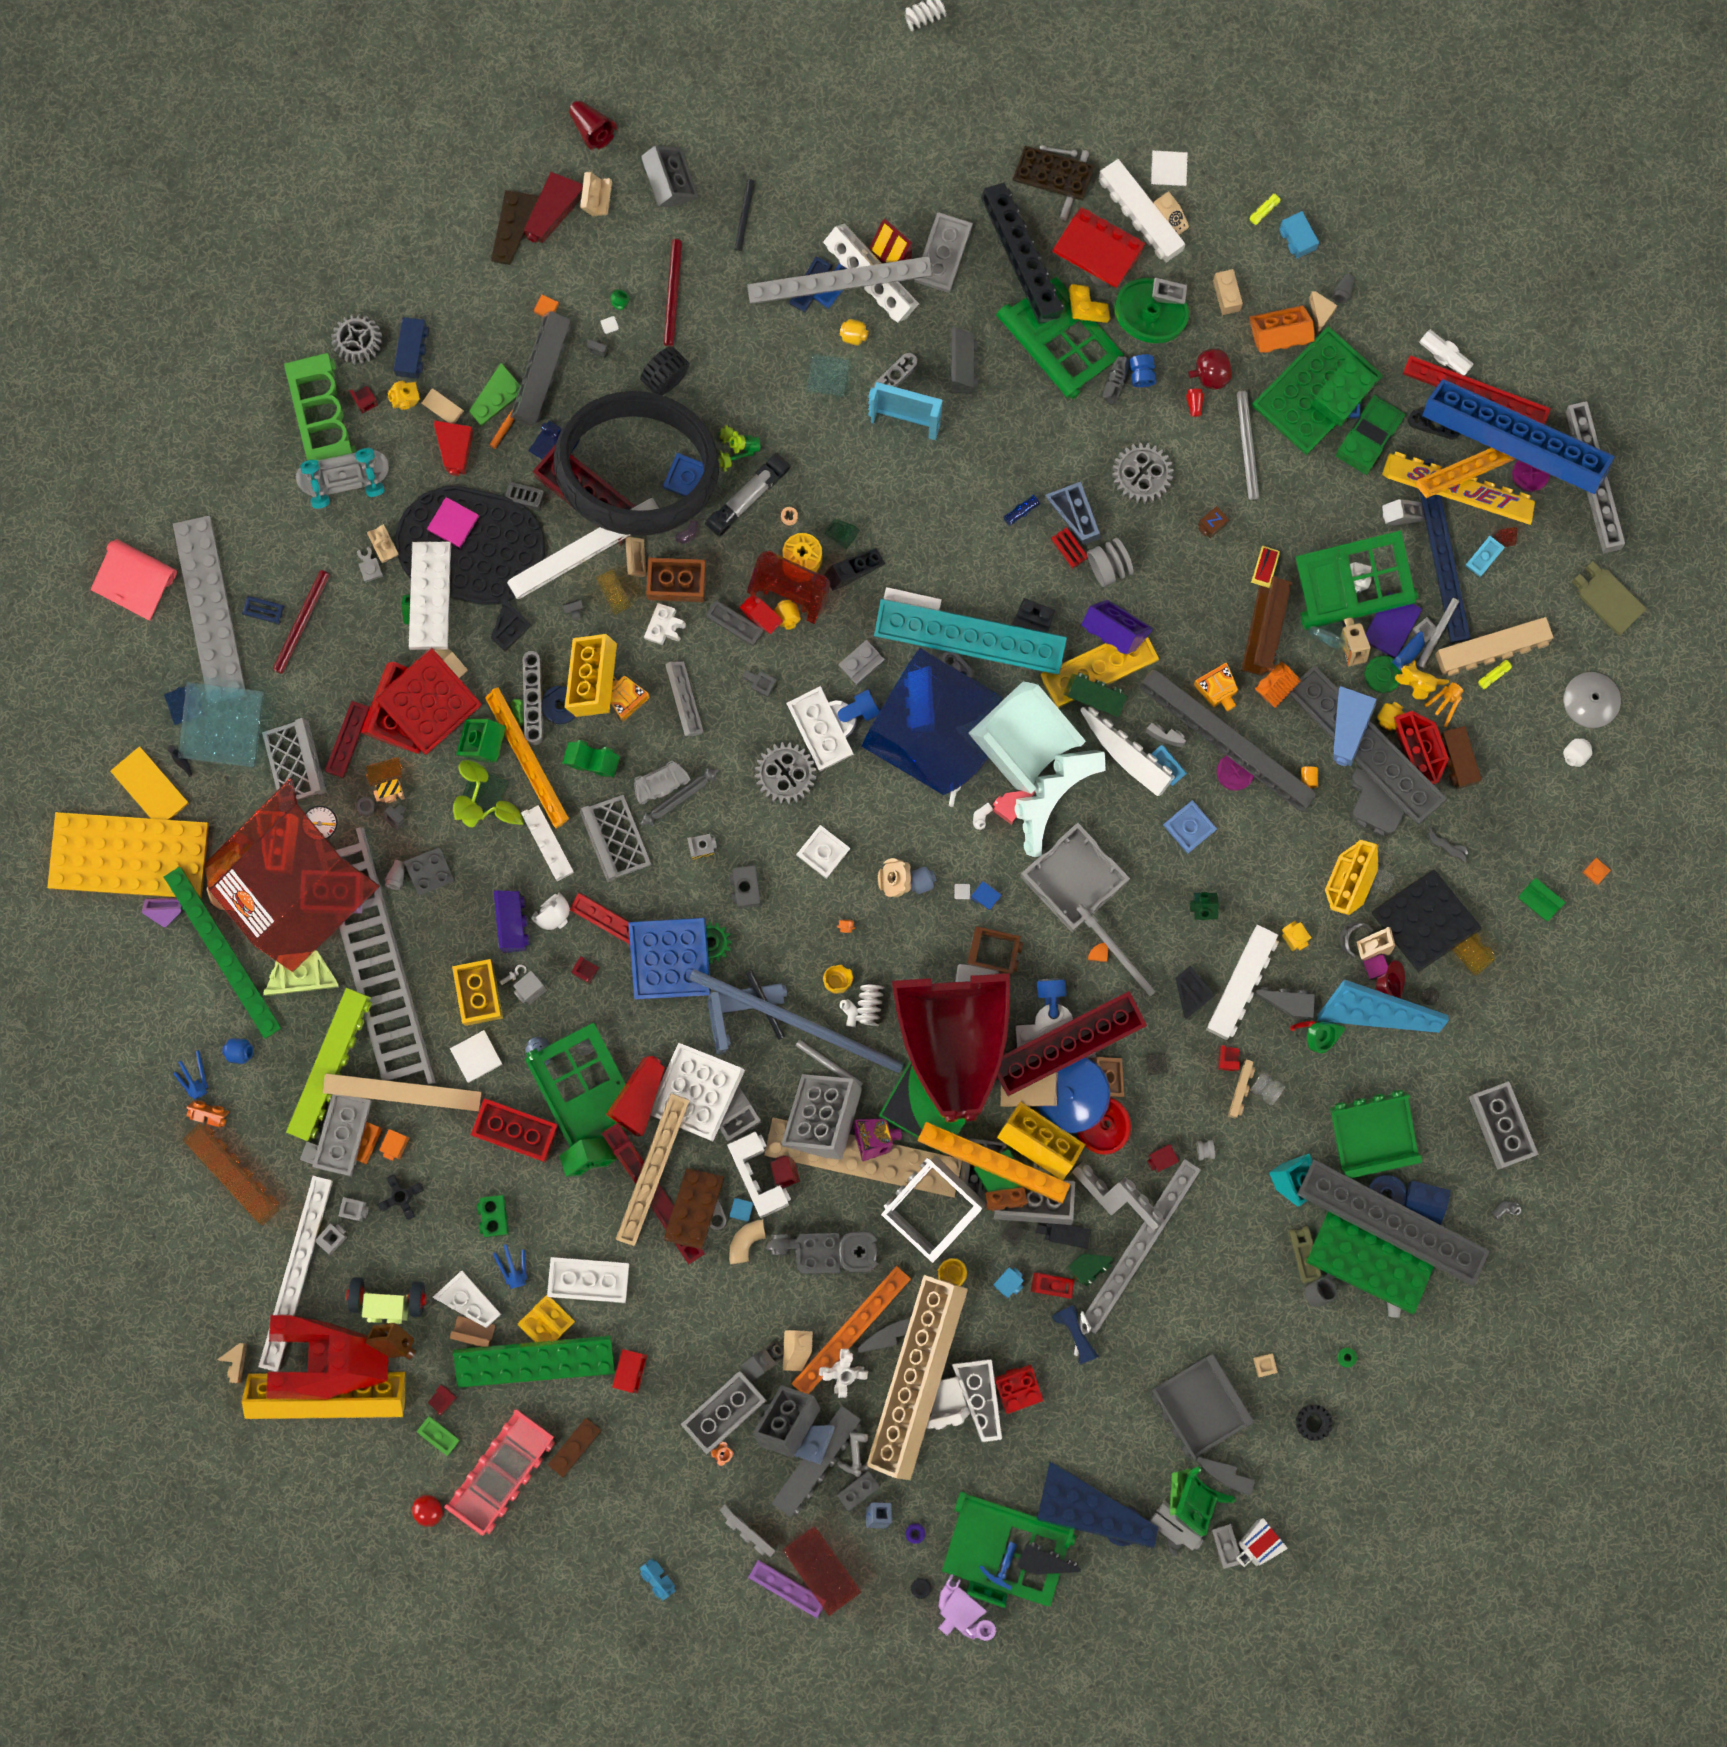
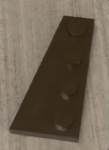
(512, 222)

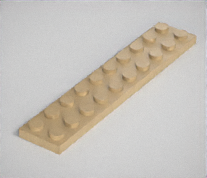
(888, 1168)

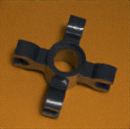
(407, 1210)

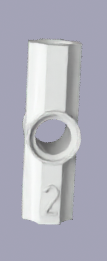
(1446, 353)

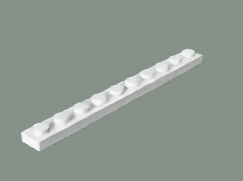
(298, 1265)

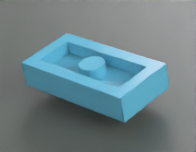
(1484, 556)

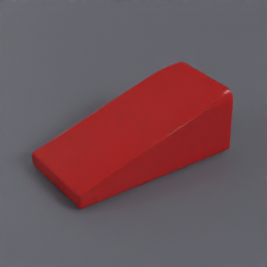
(1052, 1285)

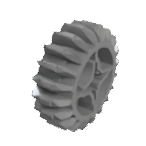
(363, 335)

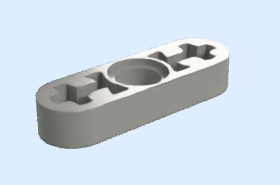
(895, 367)

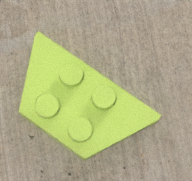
(310, 975)

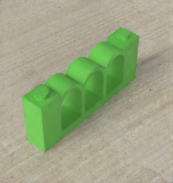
(307, 371)

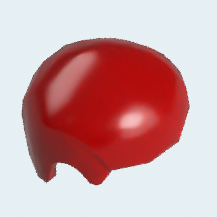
(427, 1510)

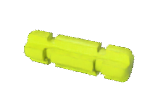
(1265, 209)
(1496, 673)

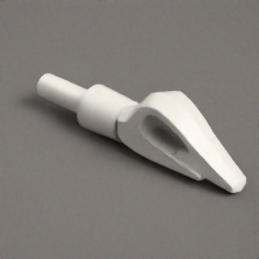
(1082, 1319)

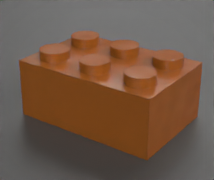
(676, 580)

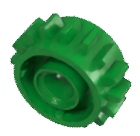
(720, 937)

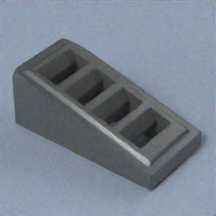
(533, 491)

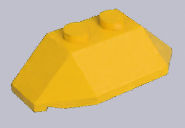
(1352, 877)

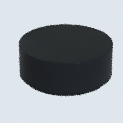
(920, 1588)

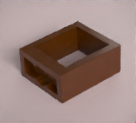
(1017, 948)

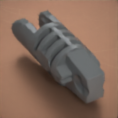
(1115, 380)

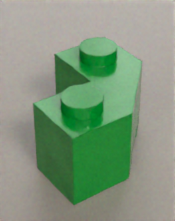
(582, 757)

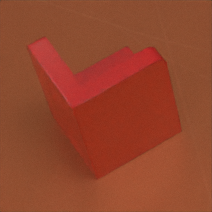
(1228, 1059)

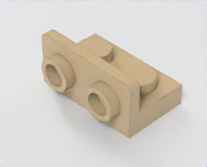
(595, 194)

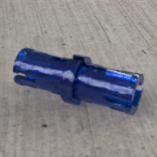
(1021, 510)

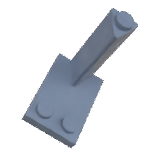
(721, 1004)

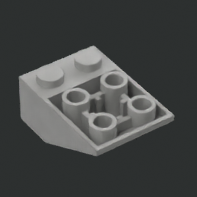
(739, 1117)

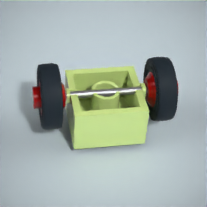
(388, 1307)

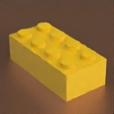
(591, 675)
(1041, 1141)

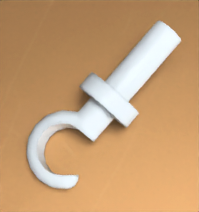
(512, 975)

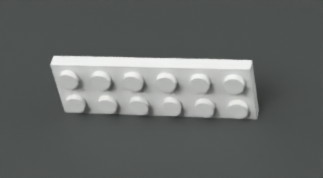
(429, 595)

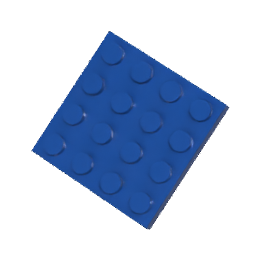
(666, 955)

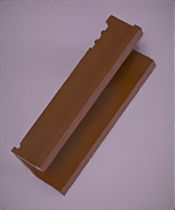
(1266, 627)

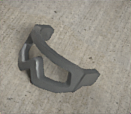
(1348, 928)

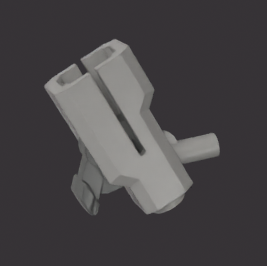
(1176, 1534)

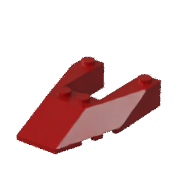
(336, 1360)

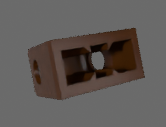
(391, 1341)

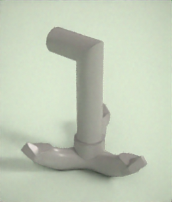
(856, 1468)

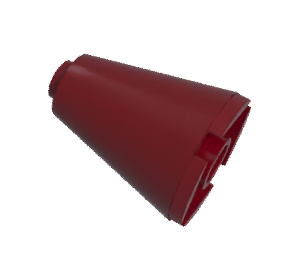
(592, 125)

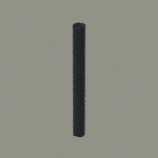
(744, 215)
(760, 994)

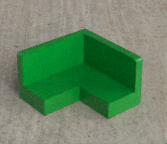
(587, 1155)

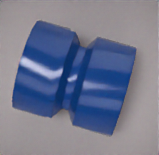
(1142, 367)

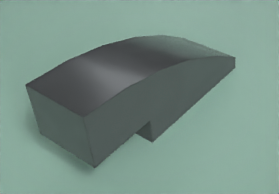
(886, 1336)
(1226, 1475)

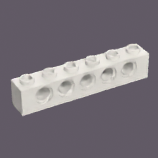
(835, 242)

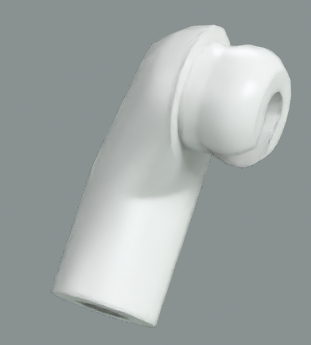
(979, 816)
(851, 1011)

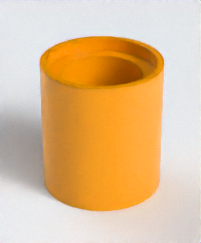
(1309, 776)

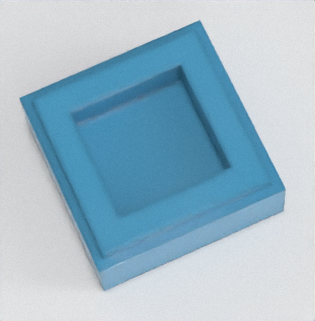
(741, 1209)

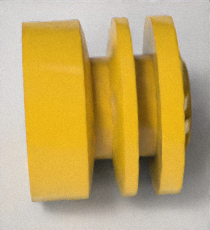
(804, 542)

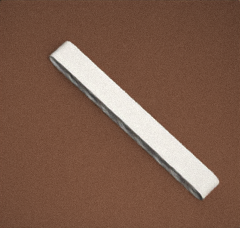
(568, 557)

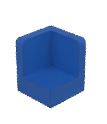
(985, 895)

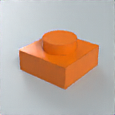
(1596, 871)

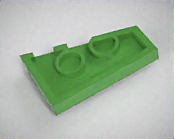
(496, 396)

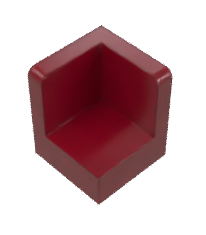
(364, 399)
(584, 970)
(442, 1399)

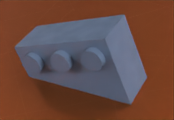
(1075, 511)

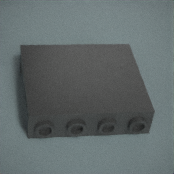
(1201, 1406)

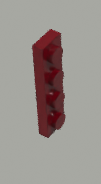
(347, 739)

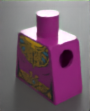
(874, 1137)

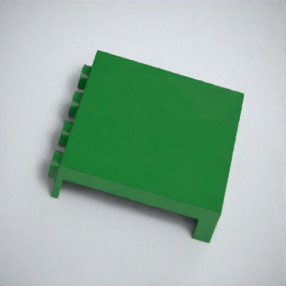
(1375, 1134)

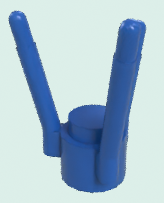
(195, 1088)
(515, 1278)

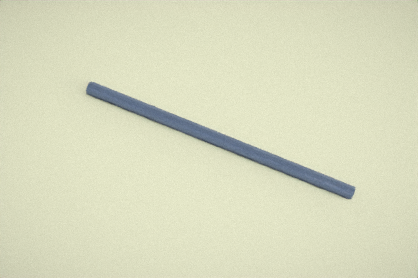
(796, 1021)

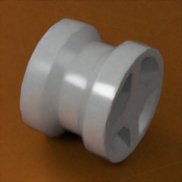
(1205, 1150)

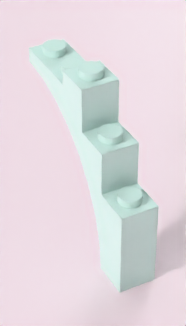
(1049, 789)

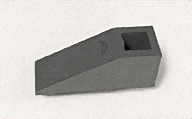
(1294, 1005)

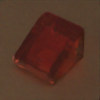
(1507, 536)

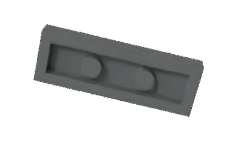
(734, 623)

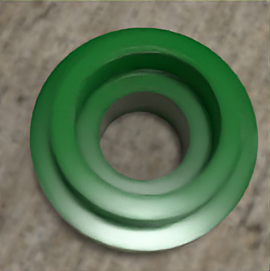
(1340, 1357)

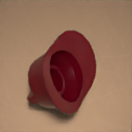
(1393, 980)

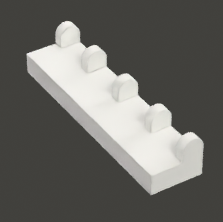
(547, 843)

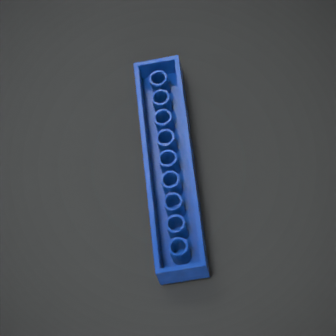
(1518, 436)

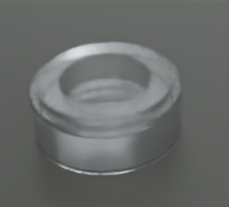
(584, 1047)

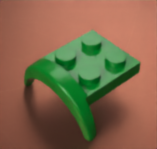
(1198, 1503)

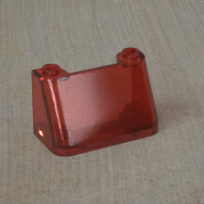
(791, 582)

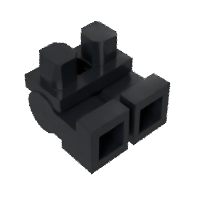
(1034, 616)

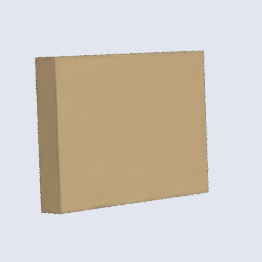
(1038, 1094)

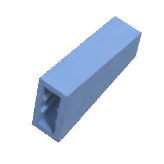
(1352, 719)

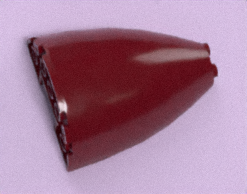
(955, 1038)

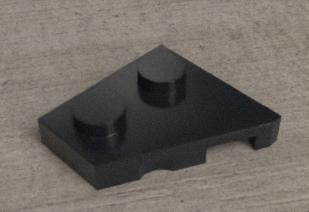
(509, 626)

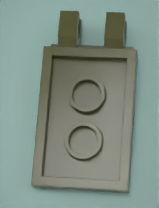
(1608, 598)

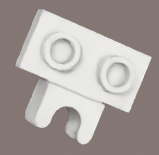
(663, 625)

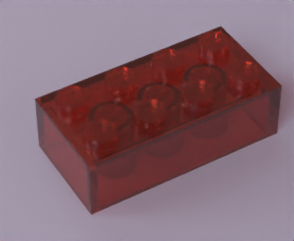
(821, 1571)

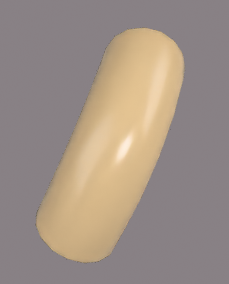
(744, 1239)

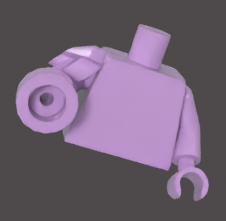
(962, 1612)

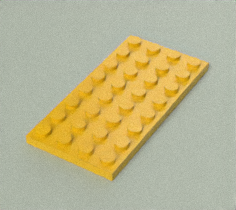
(125, 854)

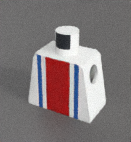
(1260, 1544)

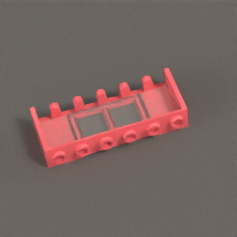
(501, 1473)

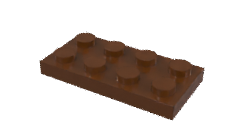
(694, 1208)

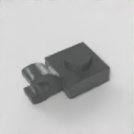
(761, 683)

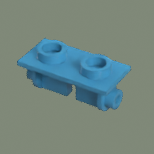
(660, 1586)

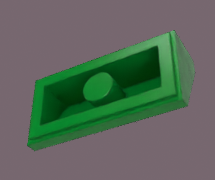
(987, 1594)

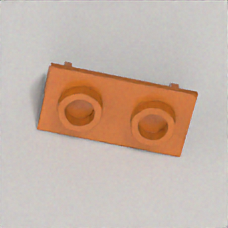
(198, 1110)

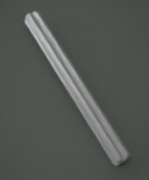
(1247, 442)

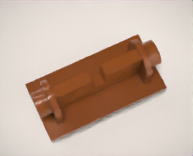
(1000, 1199)

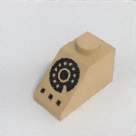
(1172, 212)

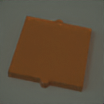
(384, 771)

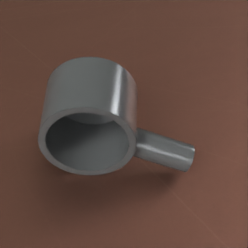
(1321, 1291)

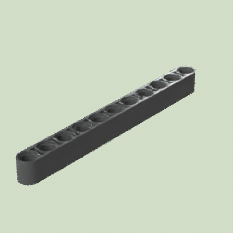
(1227, 740)

